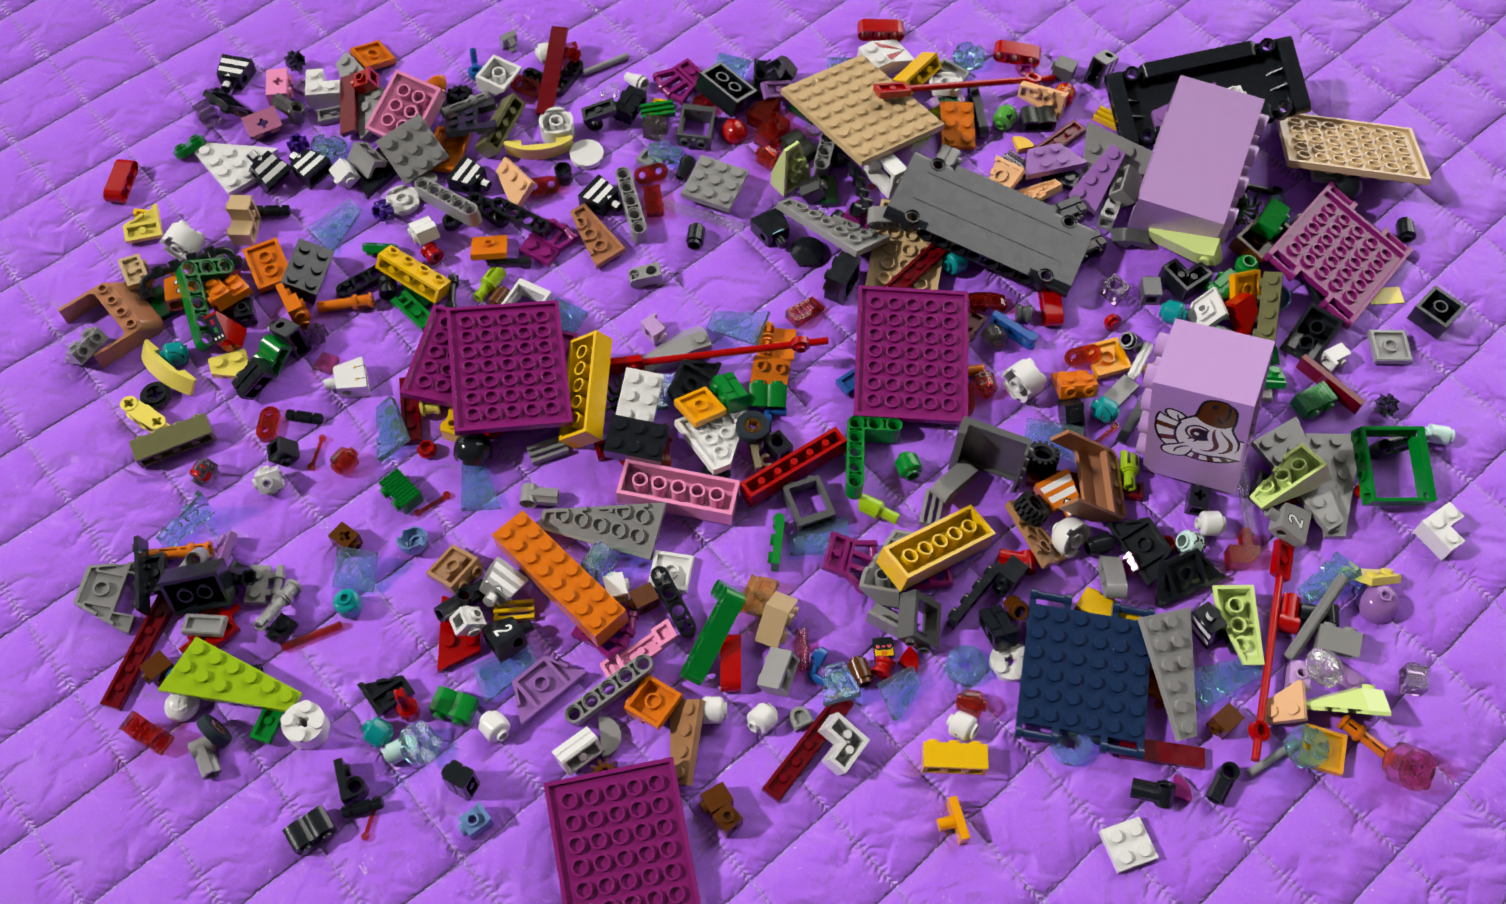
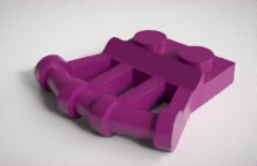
(686, 72)
(547, 251)
(840, 553)
(619, 644)

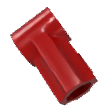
(1025, 556)
(1288, 615)

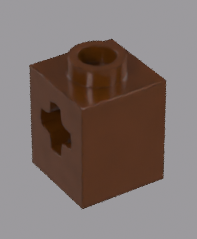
(345, 537)
(643, 599)
(156, 668)
(1225, 720)
(715, 799)
(727, 820)

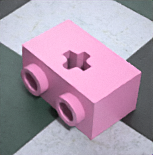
(278, 82)
(251, 122)

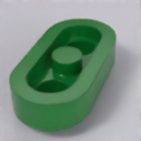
(184, 149)
(373, 248)

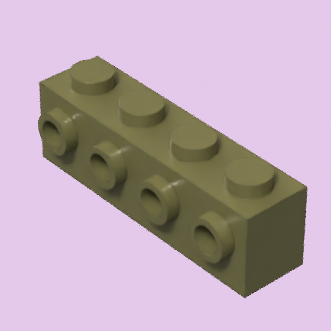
(506, 117)
(1269, 305)
(172, 440)

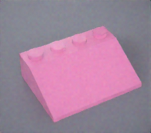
(402, 100)

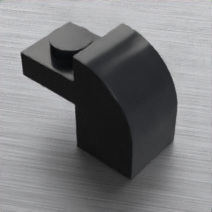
(781, 69)

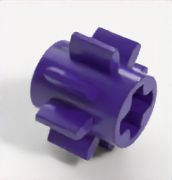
(297, 143)
(382, 210)

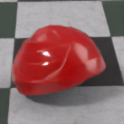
(734, 131)

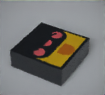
(883, 646)

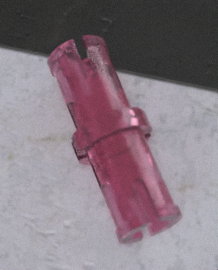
(802, 649)

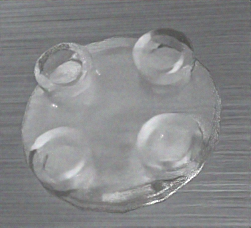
(1324, 667)

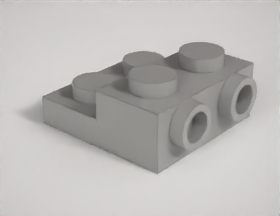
(86, 346)

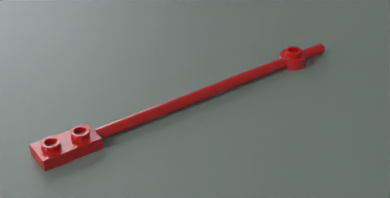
(901, 89)
(799, 344)
(1280, 569)

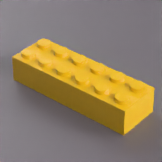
(588, 385)
(935, 547)

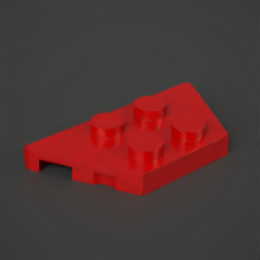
(455, 648)

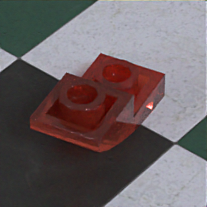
(983, 300)

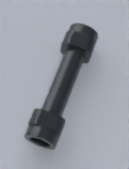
(1262, 189)
(524, 262)
(452, 290)

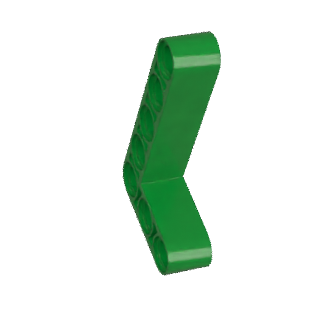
(197, 296)
(865, 430)
(714, 632)

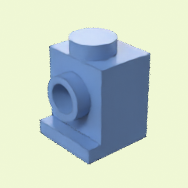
(482, 823)

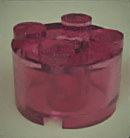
(1409, 766)

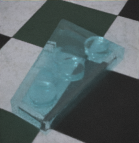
(391, 428)
(1043, 430)
(477, 489)
(186, 523)
(815, 539)

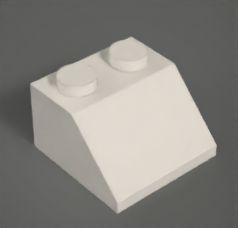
(496, 75)

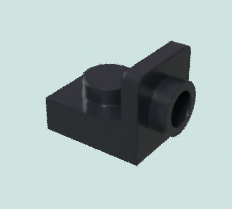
(281, 629)

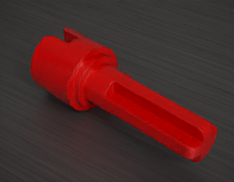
(407, 706)

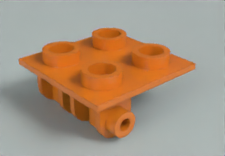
(776, 335)
(770, 370)

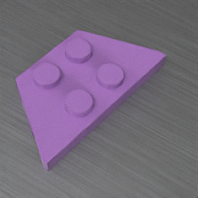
(1051, 160)
(542, 686)

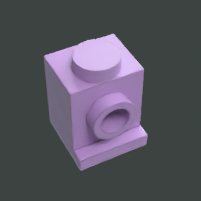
(653, 329)
(1293, 674)

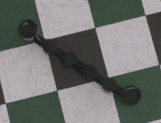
(858, 182)
(157, 271)

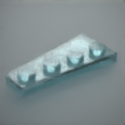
(1223, 679)

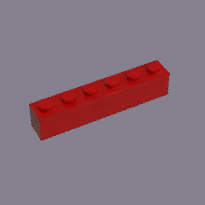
(793, 466)

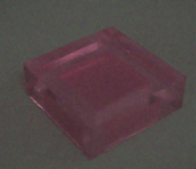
(326, 363)

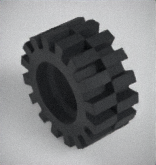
(1046, 451)
(1032, 508)

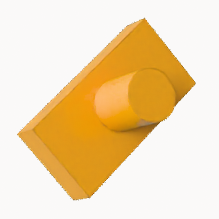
(955, 820)

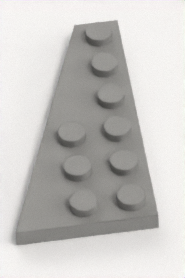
(366, 102)
(1099, 140)
(837, 230)
(1274, 446)
(1339, 455)
(622, 527)
(1171, 655)

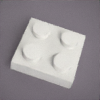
(1128, 845)

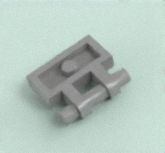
(260, 592)

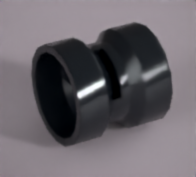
(564, 173)
(387, 287)

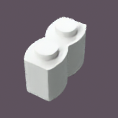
(423, 231)

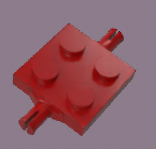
(230, 631)

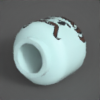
(1190, 539)

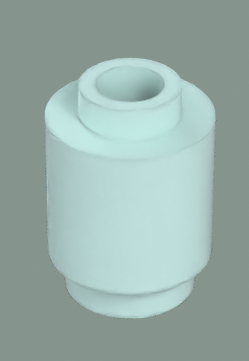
(1439, 434)
(392, 752)

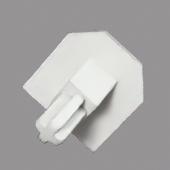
(1208, 309)

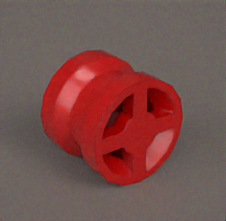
(432, 253)
(883, 667)

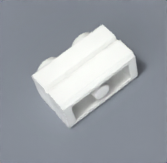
(578, 751)

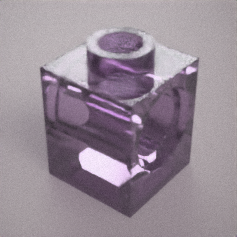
(207, 113)
(1114, 289)
(1413, 679)

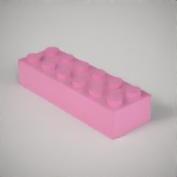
(684, 491)

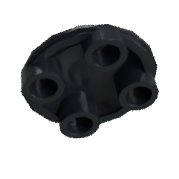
(807, 251)

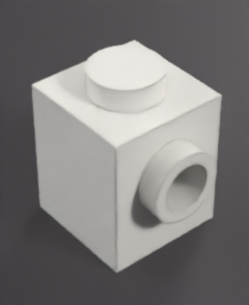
(344, 173)
(617, 586)

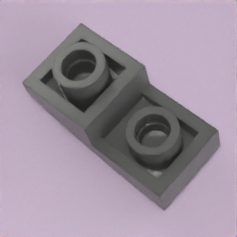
(1126, 236)

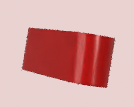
(880, 29)
(1016, 53)
(120, 181)
(1051, 308)
(730, 664)

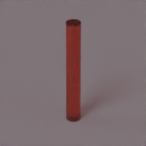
(312, 636)

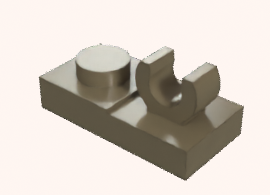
(757, 461)

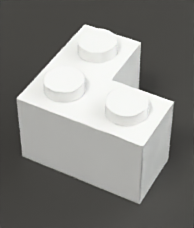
(319, 91)
(1438, 531)
(846, 741)

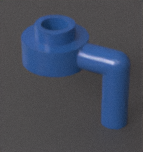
(475, 68)
(769, 411)
(818, 657)

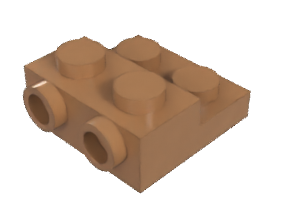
(455, 569)

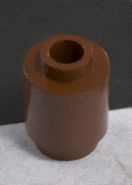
(498, 295)
(1016, 607)
(860, 671)

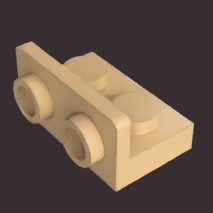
(133, 270)

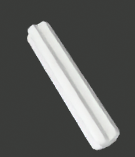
(1140, 361)

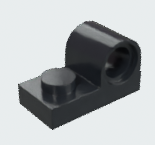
(594, 113)
(347, 783)

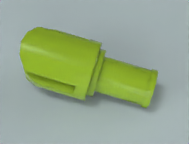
(489, 282)
(1129, 469)
(876, 509)

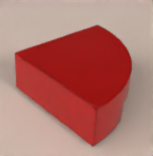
(909, 658)

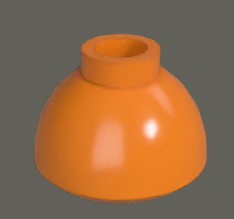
(439, 81)

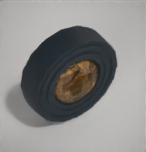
(750, 435)
(214, 730)

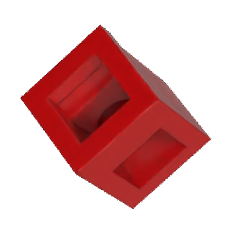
(365, 80)

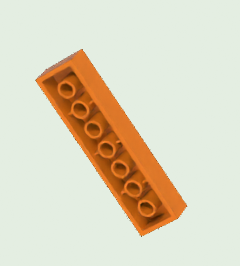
(561, 578)

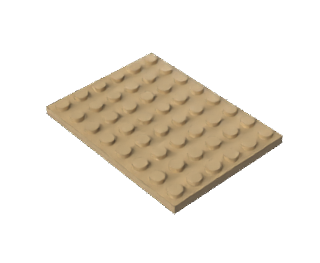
(853, 115)
(1352, 148)

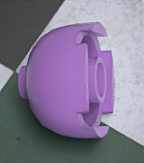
(1377, 603)

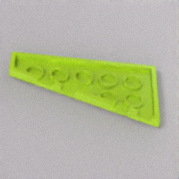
(220, 677)

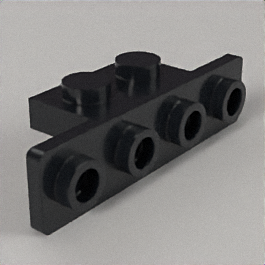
(147, 574)

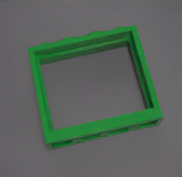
(1419, 459)

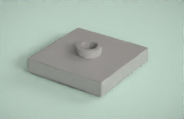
(1389, 347)

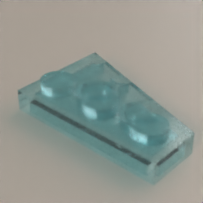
(335, 225)
(739, 326)
(1318, 584)
(496, 676)

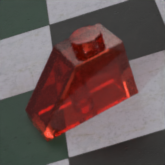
(760, 111)

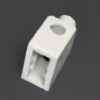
(350, 379)

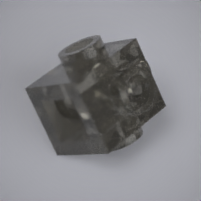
(655, 127)

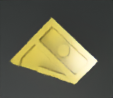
(144, 226)
(228, 364)
(1379, 577)

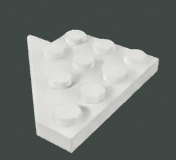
(229, 164)
(713, 441)

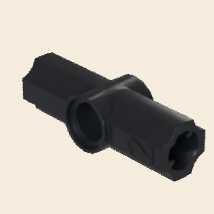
(463, 597)

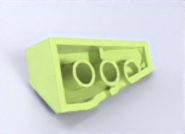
(790, 169)
(1191, 246)
(1295, 475)
(1239, 609)
(1354, 700)

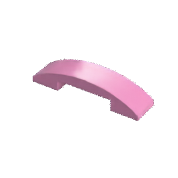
(651, 645)

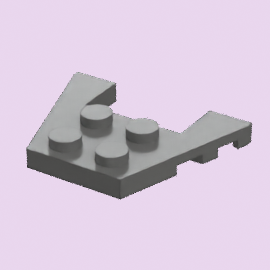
(102, 591)

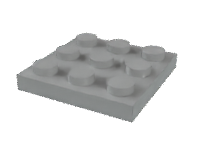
(412, 149)
(715, 183)

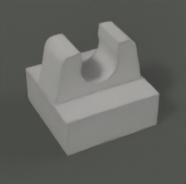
(509, 41)

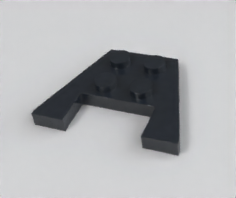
(468, 120)

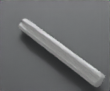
(1316, 617)

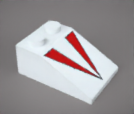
(886, 55)

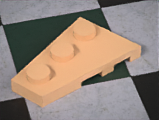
(1041, 95)
(1006, 172)
(514, 182)
(1043, 190)

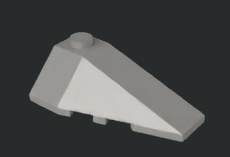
(685, 342)
(876, 582)

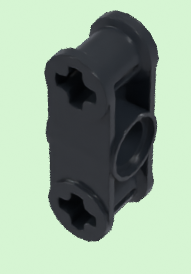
(759, 76)

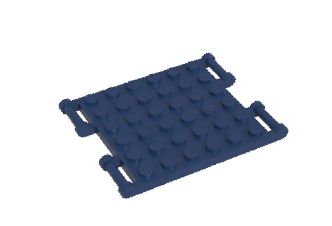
(1084, 675)

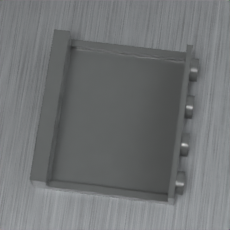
(992, 450)

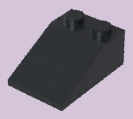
(1312, 333)

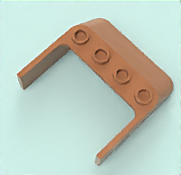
(133, 315)
(1098, 479)

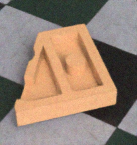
(1287, 705)

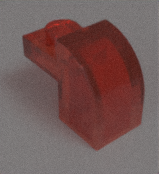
(1244, 554)
(146, 733)

